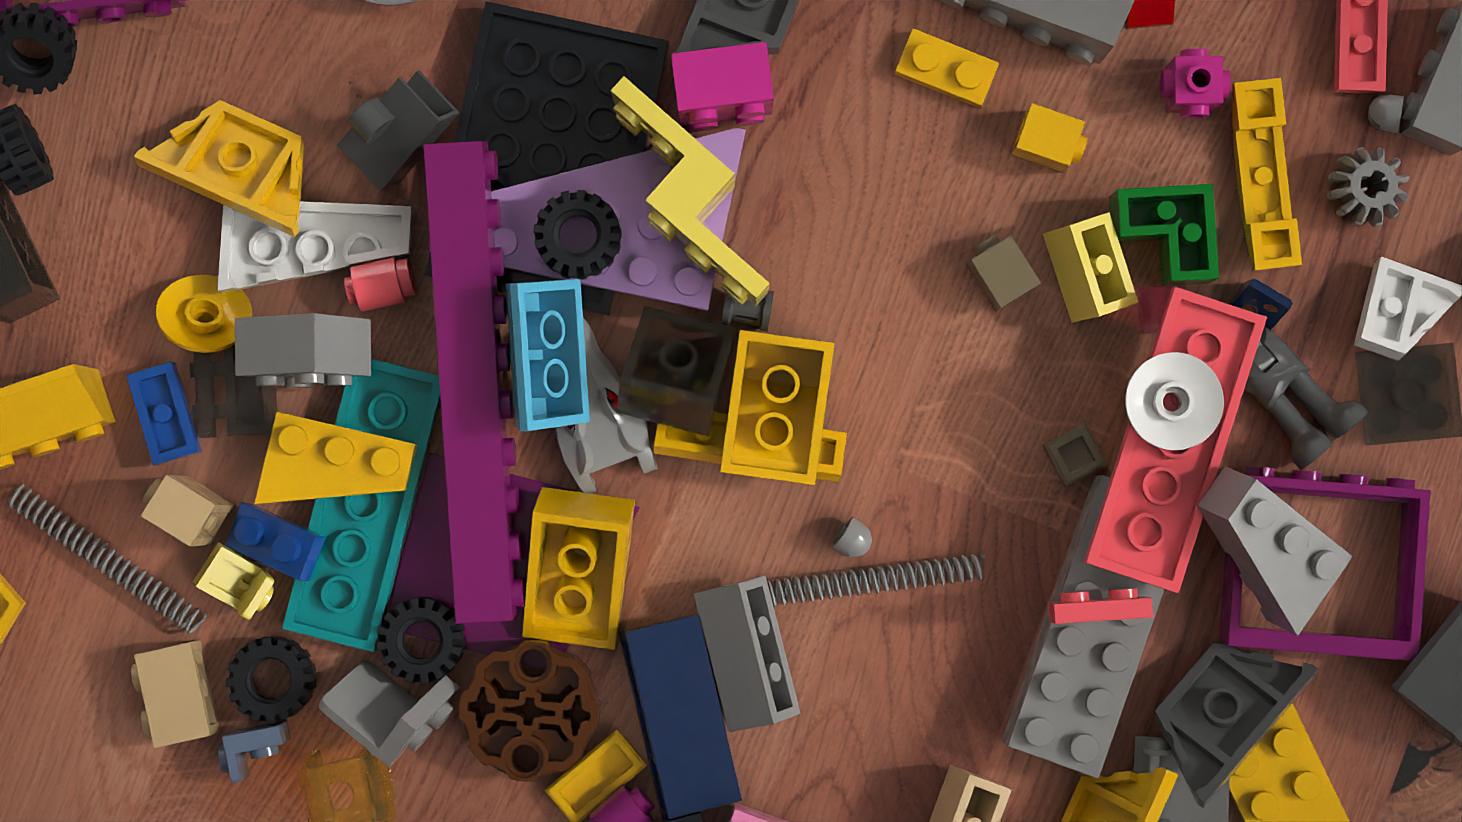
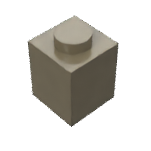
(1002, 271)

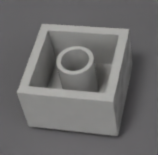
(302, 349)

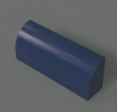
(680, 716)

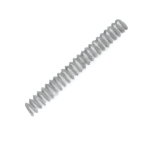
(857, 580)
(156, 602)

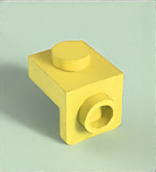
(235, 581)

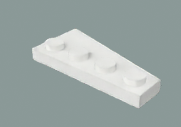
(327, 241)

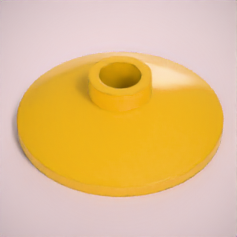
(197, 300)

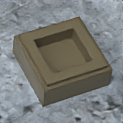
(1074, 455)

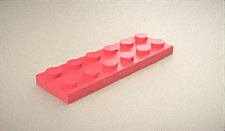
(1154, 492)

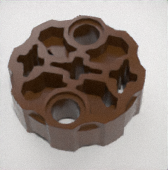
(508, 669)

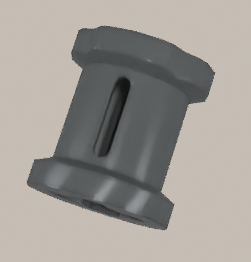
(748, 312)

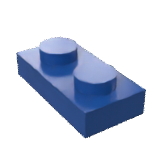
(164, 413)
(275, 541)

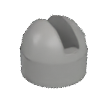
(1386, 112)
(853, 539)

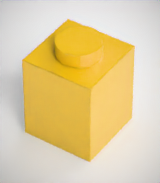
(1050, 138)

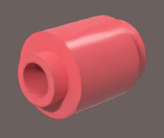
(380, 283)

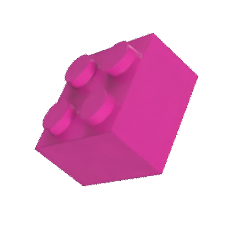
(723, 86)

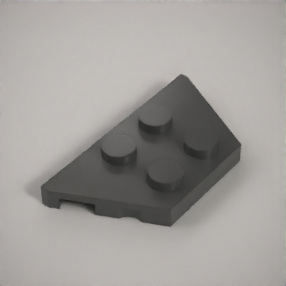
(738, 23)
(1225, 711)

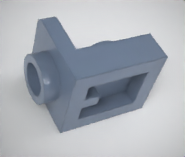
(259, 740)

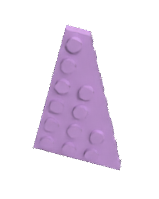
(646, 261)

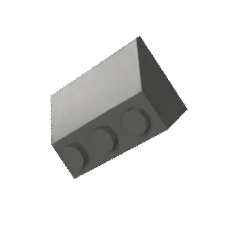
(1435, 680)

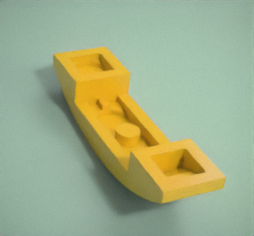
(1262, 174)

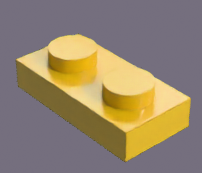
(946, 68)

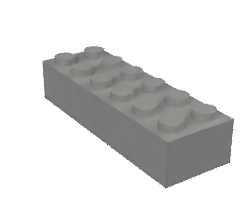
(1080, 668)

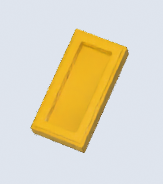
(596, 776)

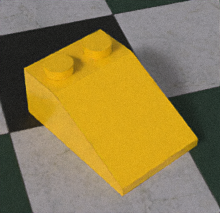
(777, 407)
(577, 567)

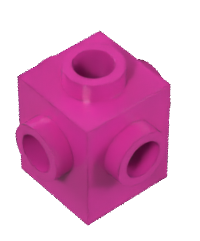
(1183, 95)

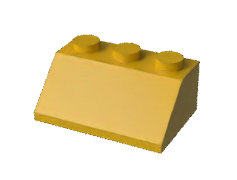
(52, 409)

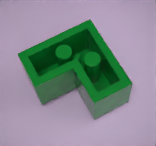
(1180, 221)

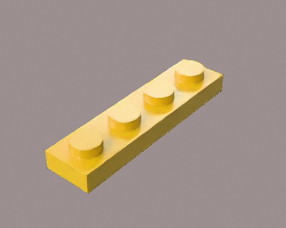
(694, 446)

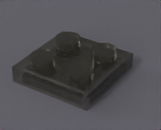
(1410, 396)

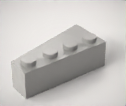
(1080, 26)

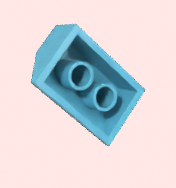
(547, 354)

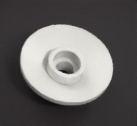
(1198, 396)

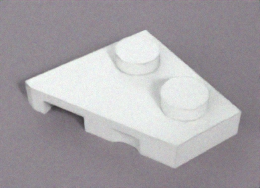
(1401, 307)

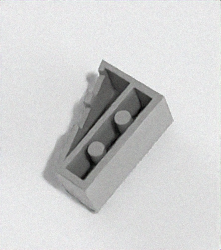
(1274, 547)

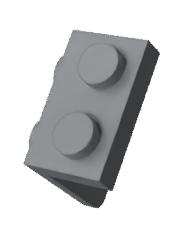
(384, 714)

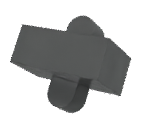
(392, 129)

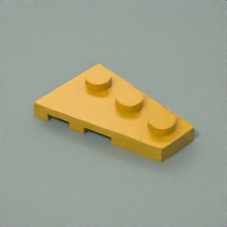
(328, 460)

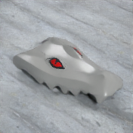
(608, 435)

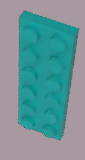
(366, 531)

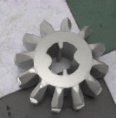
(1383, 178)

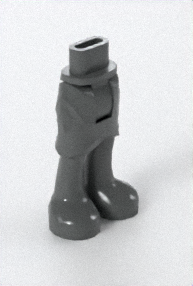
(1276, 369)

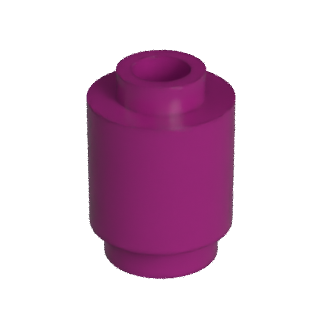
(624, 806)

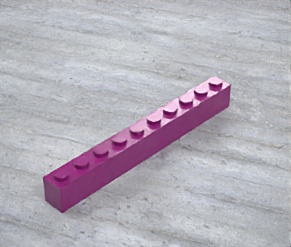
(472, 380)

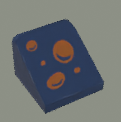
(1263, 300)

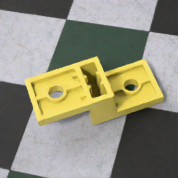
(688, 192)

